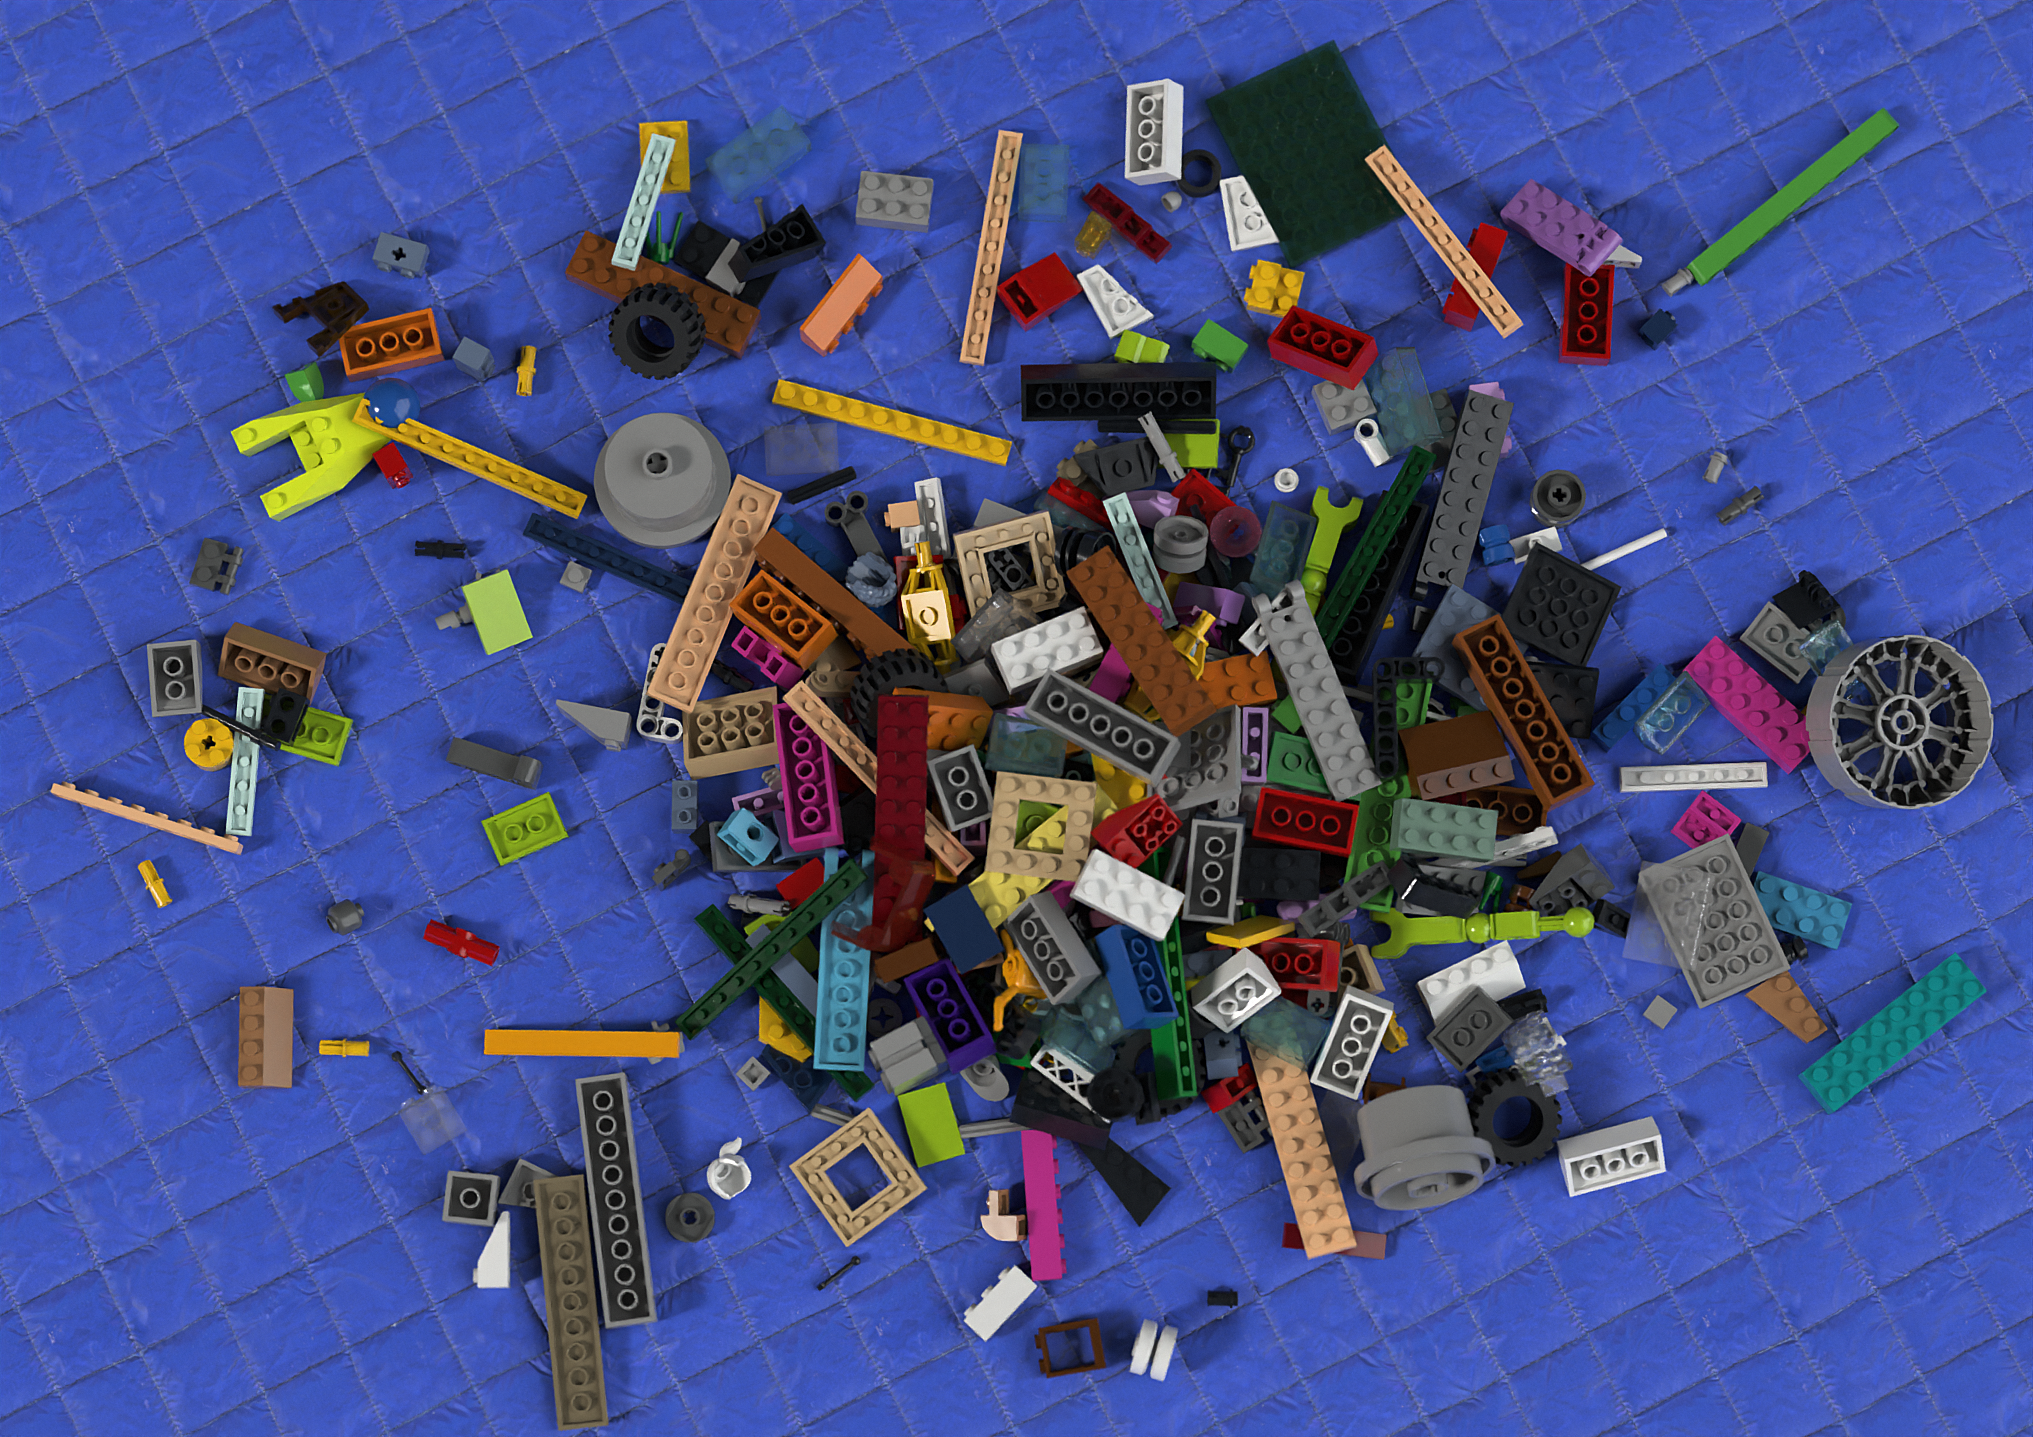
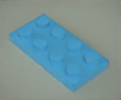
(1802, 910)

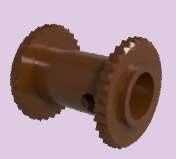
(1374, 1089)

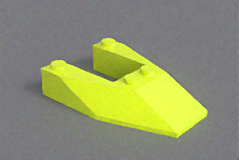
(326, 442)

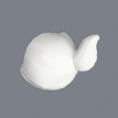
(729, 1172)

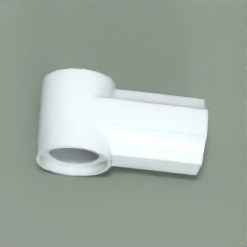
(1374, 444)

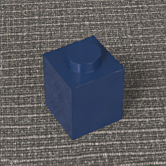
(1658, 328)

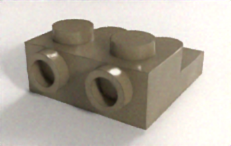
(1072, 471)

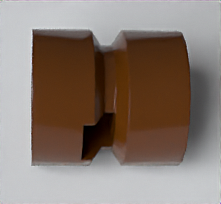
(1516, 894)

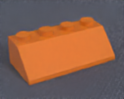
(841, 306)

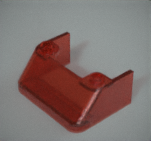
(917, 879)

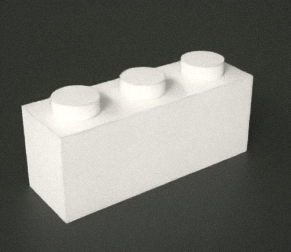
(999, 1302)

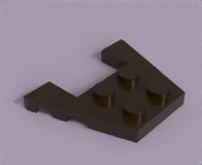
(333, 307)

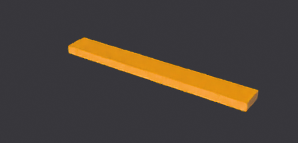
(582, 1043)

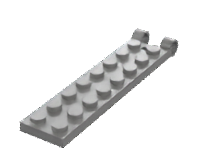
(1317, 694)

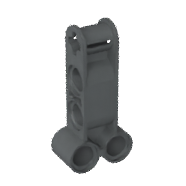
(855, 525)
(1340, 933)

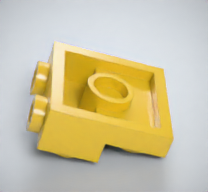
(1273, 288)

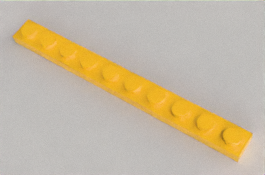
(892, 422)
(477, 462)

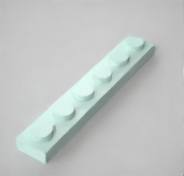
(643, 202)
(1138, 556)
(244, 764)

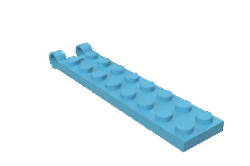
(844, 977)

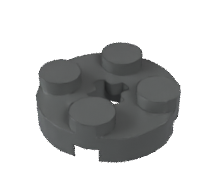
(686, 1204)

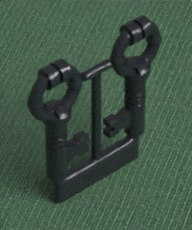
(1230, 474)

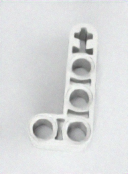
(656, 715)

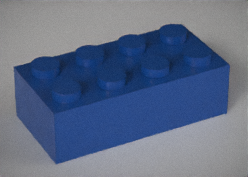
(1136, 978)

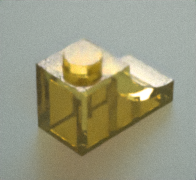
(1093, 236)

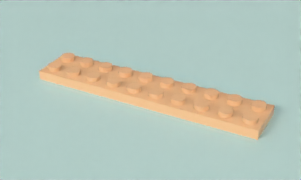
(714, 586)
(1303, 1154)

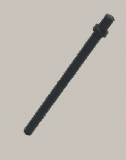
(1216, 564)

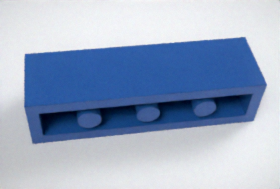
(1632, 708)

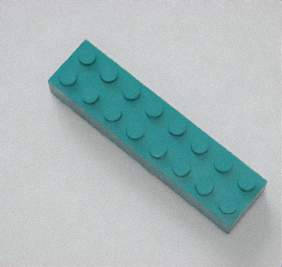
(1892, 1033)

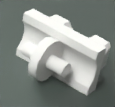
(909, 536)

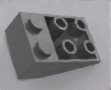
(1572, 882)

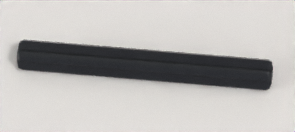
(1166, 426)

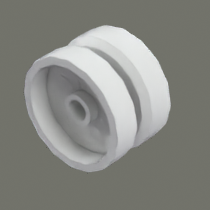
(1154, 1350)

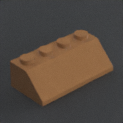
(270, 662)
(265, 1038)

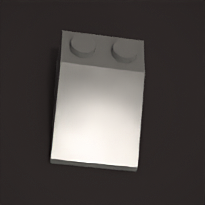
(175, 678)
(605, 725)

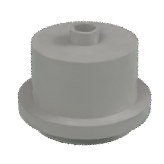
(666, 506)
(1420, 1149)

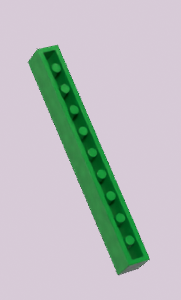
(1173, 1041)

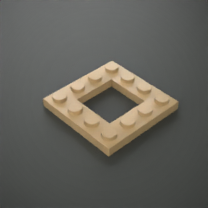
(1030, 527)
(1009, 791)
(811, 1173)

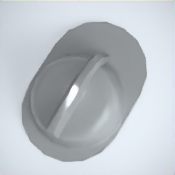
(987, 1079)

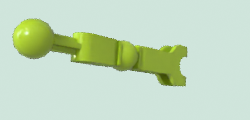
(1330, 525)
(1476, 928)

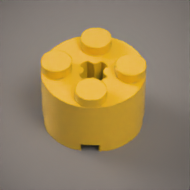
(204, 732)

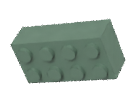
(1443, 830)

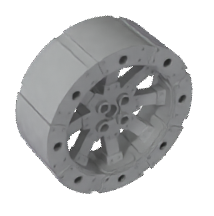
(1966, 708)

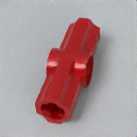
(461, 942)

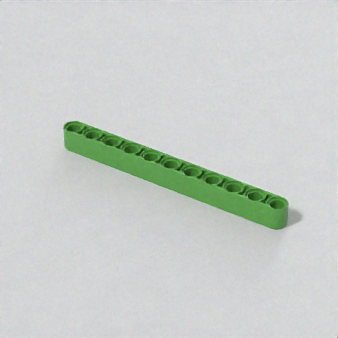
(1792, 196)

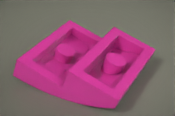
(1705, 821)

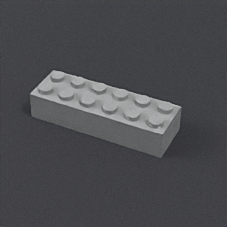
(1102, 728)

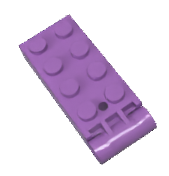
(1560, 227)

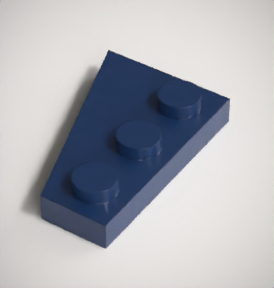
(801, 1079)

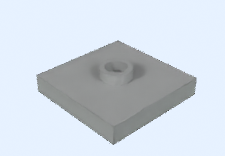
(977, 680)

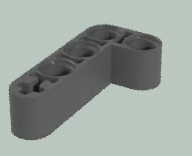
(494, 763)

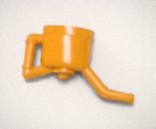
(1018, 978)

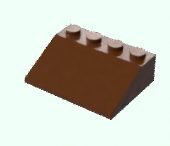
(1454, 756)

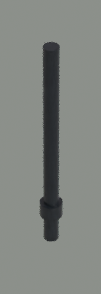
(256, 735)

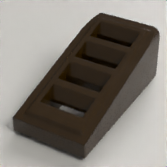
(1539, 868)

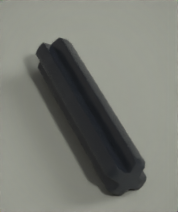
(821, 485)

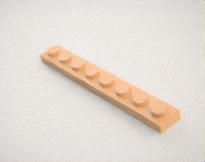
(138, 814)

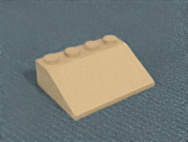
(731, 734)

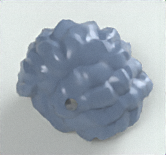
(871, 580)

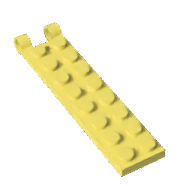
(1003, 893)

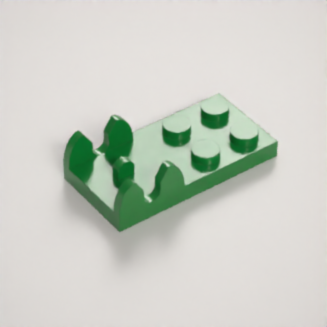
(1295, 765)

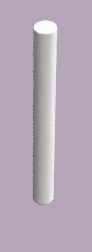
(1625, 549)

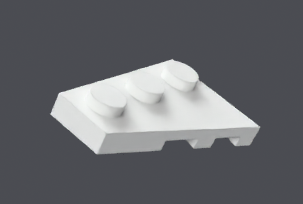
(1244, 216)
(1111, 302)

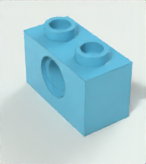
(735, 835)

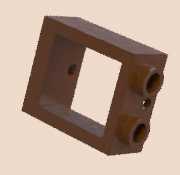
(910, 958)
(1096, 1342)

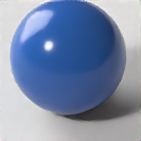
(392, 402)

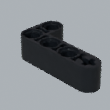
(1022, 578)
(1431, 891)
(1020, 1024)

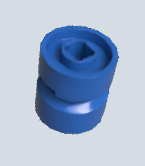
(1496, 545)

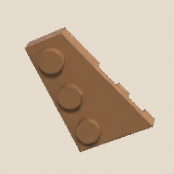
(1788, 1005)

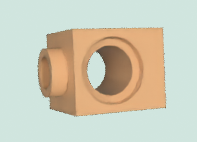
(902, 515)

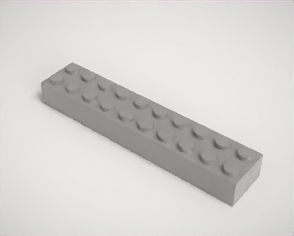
(616, 1200)

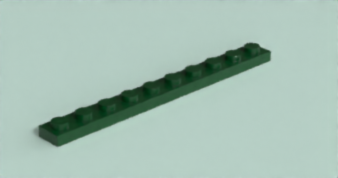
(1373, 543)
(772, 949)
(777, 996)

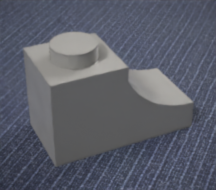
(721, 275)

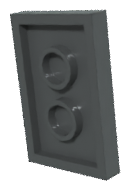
(1469, 1029)

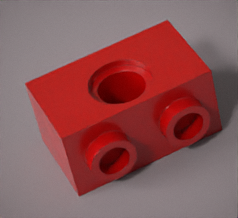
(393, 466)

